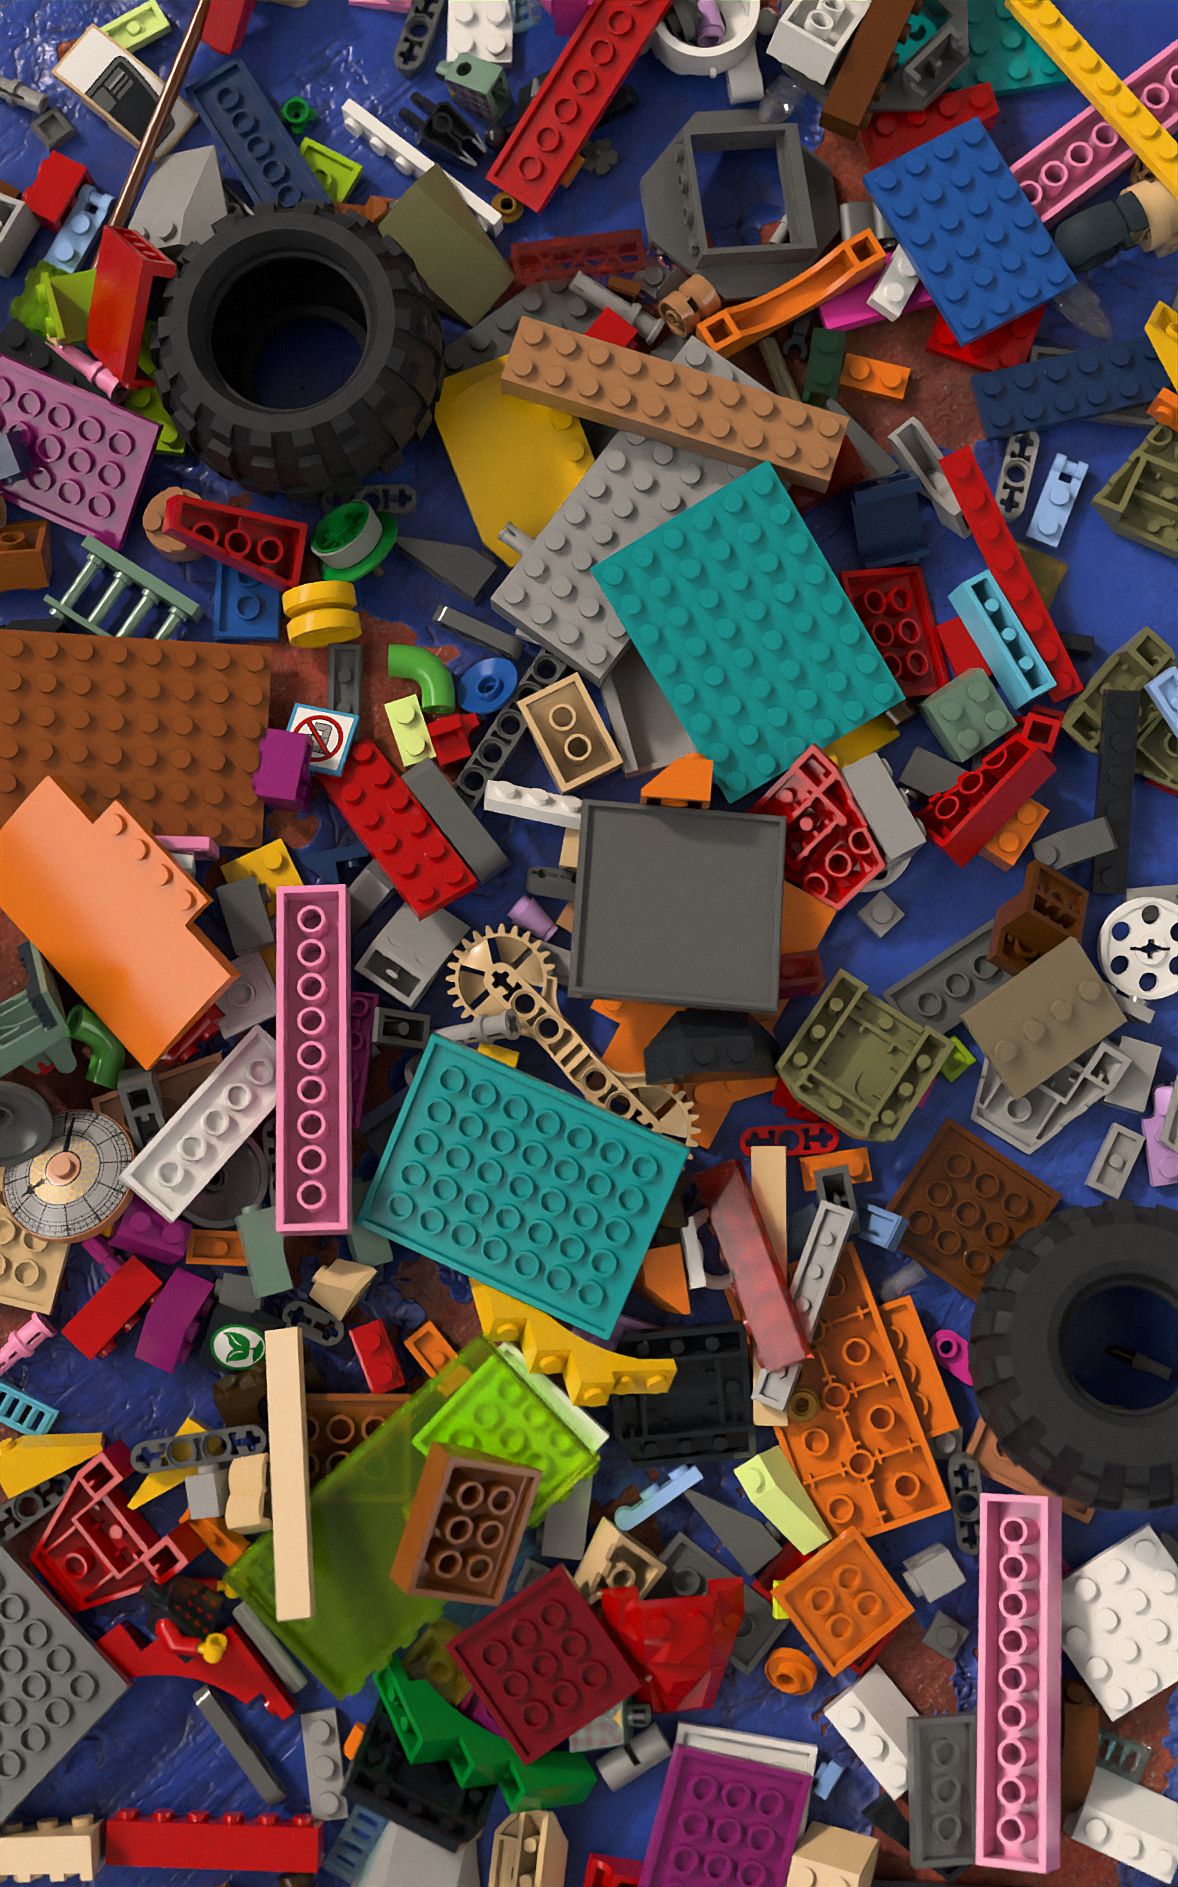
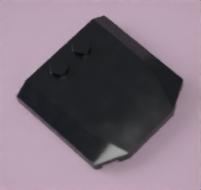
(708, 1402)
(414, 1796)

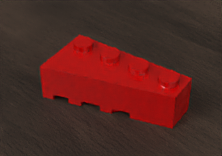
(900, 132)
(240, 538)
(984, 799)

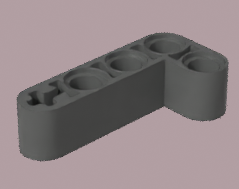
(455, 820)

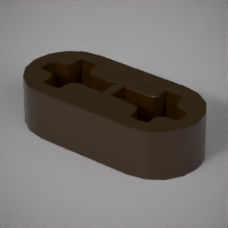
(900, 715)

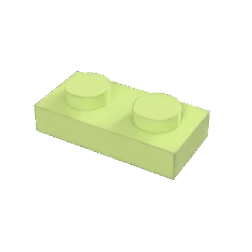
(138, 26)
(410, 731)

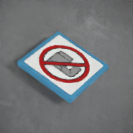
(331, 735)

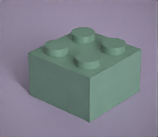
(966, 714)

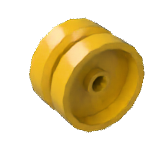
(321, 614)

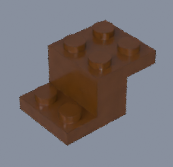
(1037, 919)

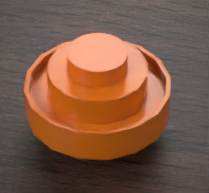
(791, 1671)

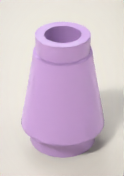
(710, 25)
(532, 917)

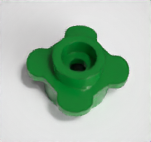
(295, 106)

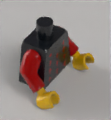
(185, 1615)

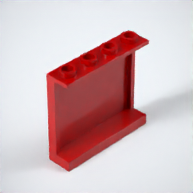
(121, 302)

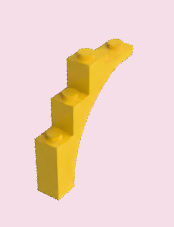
(550, 1349)

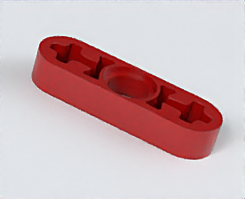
(813, 1129)

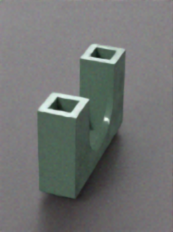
(265, 1251)

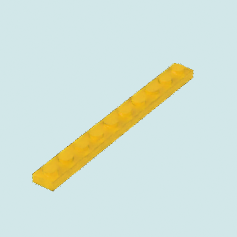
(1101, 87)

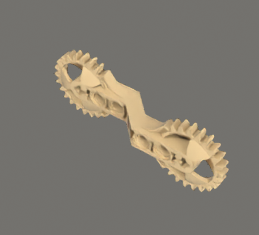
(568, 1045)

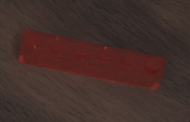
(754, 1267)

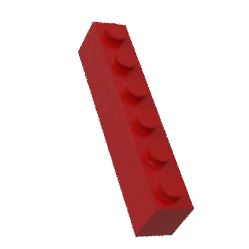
(215, 1841)

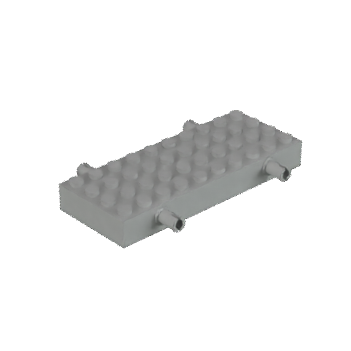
(617, 501)

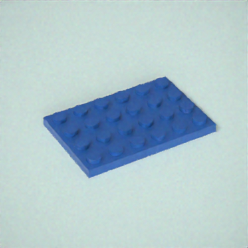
(969, 231)

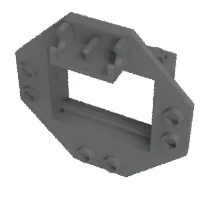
(924, 73)
(676, 215)

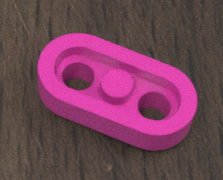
(957, 1359)

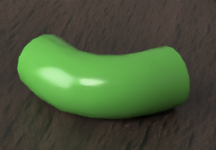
(428, 672)
(105, 1048)

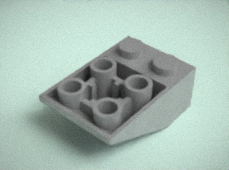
(411, 953)

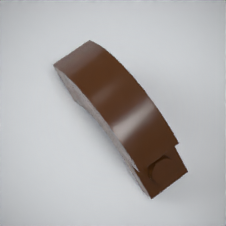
(1078, 1743)

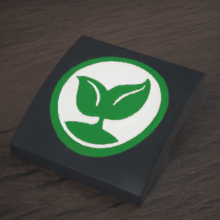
(236, 1339)

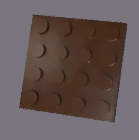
(966, 1207)

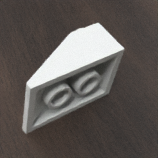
(816, 35)

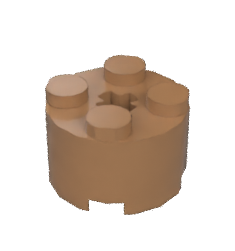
(153, 524)

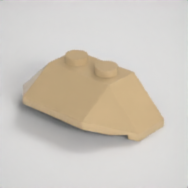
(529, 1851)

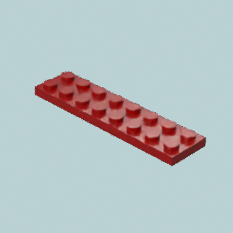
(574, 98)

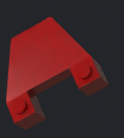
(102, 1547)

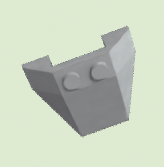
(182, 200)
(1051, 1104)
(411, 1861)

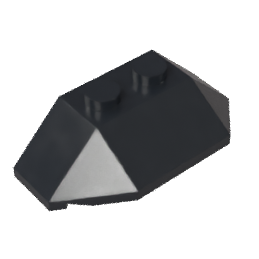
(710, 1048)

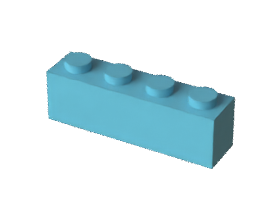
(1001, 639)

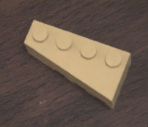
(616, 1561)
(52, 1849)

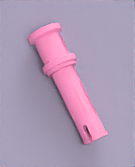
(92, 370)
(25, 1340)

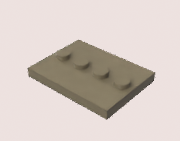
(1043, 1018)

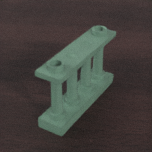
(125, 575)

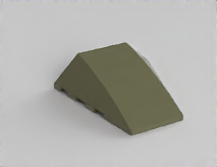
(448, 247)
(1143, 494)

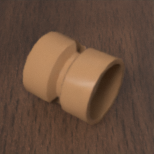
(692, 303)

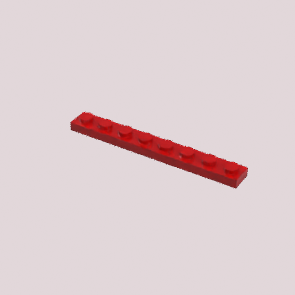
(1009, 567)

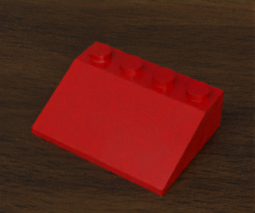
(901, 625)

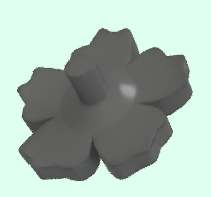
(599, 157)

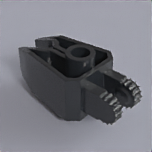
(443, 133)

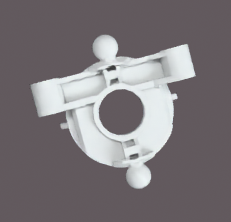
(733, 55)

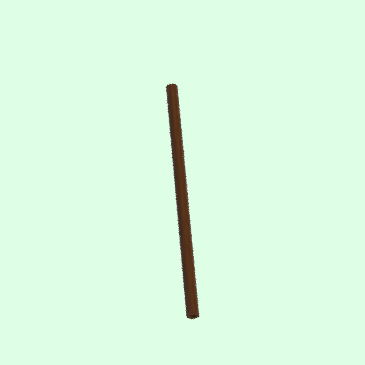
(158, 119)

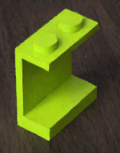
(67, 304)

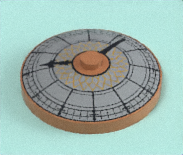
(74, 1181)

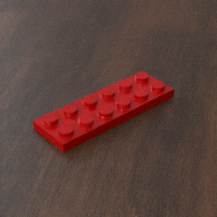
(397, 831)

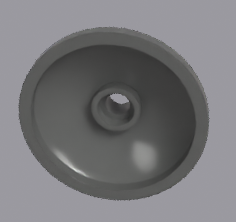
(24, 1124)
(239, 1185)

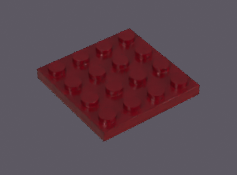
(544, 1664)

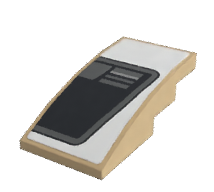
(120, 90)

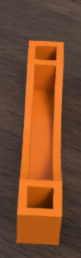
(834, 274)

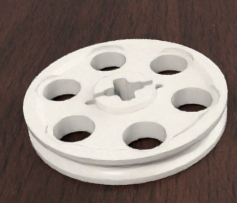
(1138, 936)

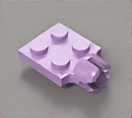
(1161, 1160)

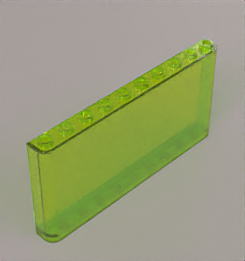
(367, 1499)

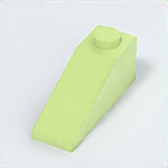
(782, 1499)

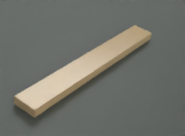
(770, 1192)
(289, 1475)

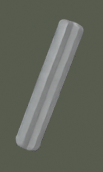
(270, 1648)

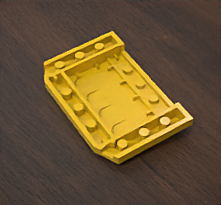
(508, 454)

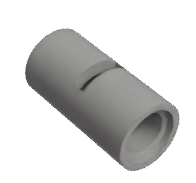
(634, 1757)

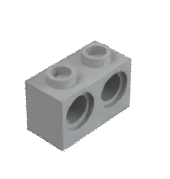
(932, 1572)

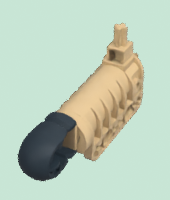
(1140, 215)

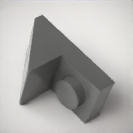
(658, 280)

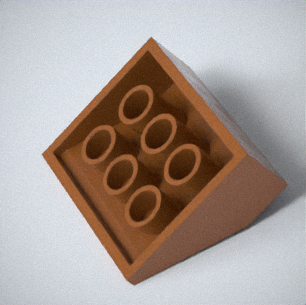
(340, 1424)
(465, 1525)

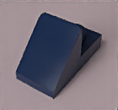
(327, 863)

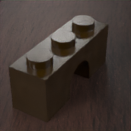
(239, 1394)

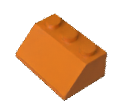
(681, 784)

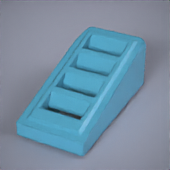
(25, 1398)

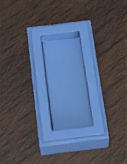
(880, 1226)

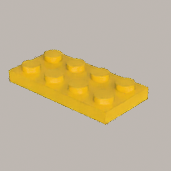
(271, 866)

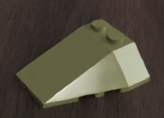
(1130, 669)

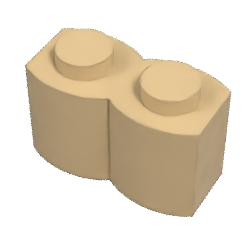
(251, 1495)

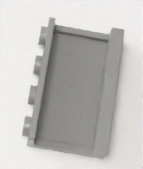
(642, 718)

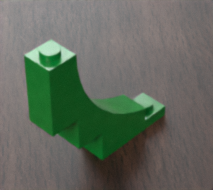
(438, 1732)

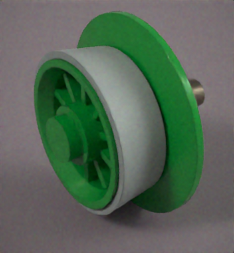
(353, 541)

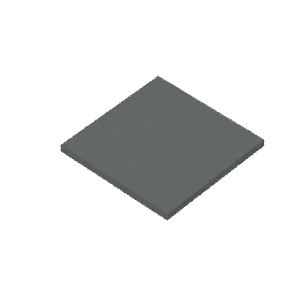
(678, 907)

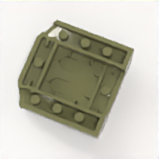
(861, 1061)

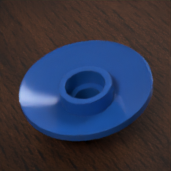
(487, 686)

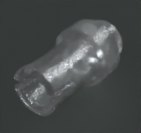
(896, 1285)

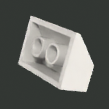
(874, 1723)
(1128, 1824)

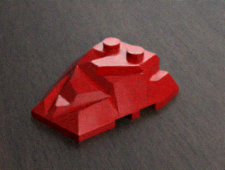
(826, 833)
(677, 1642)

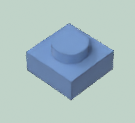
(828, 1777)

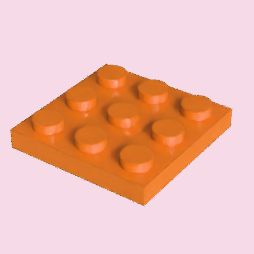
(842, 1601)

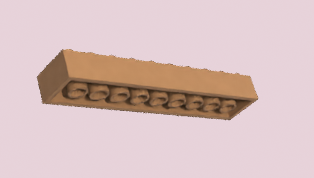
(672, 403)

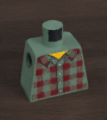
(477, 87)
(611, 1727)

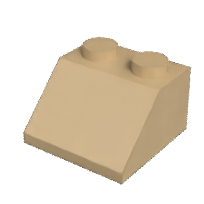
(833, 1858)

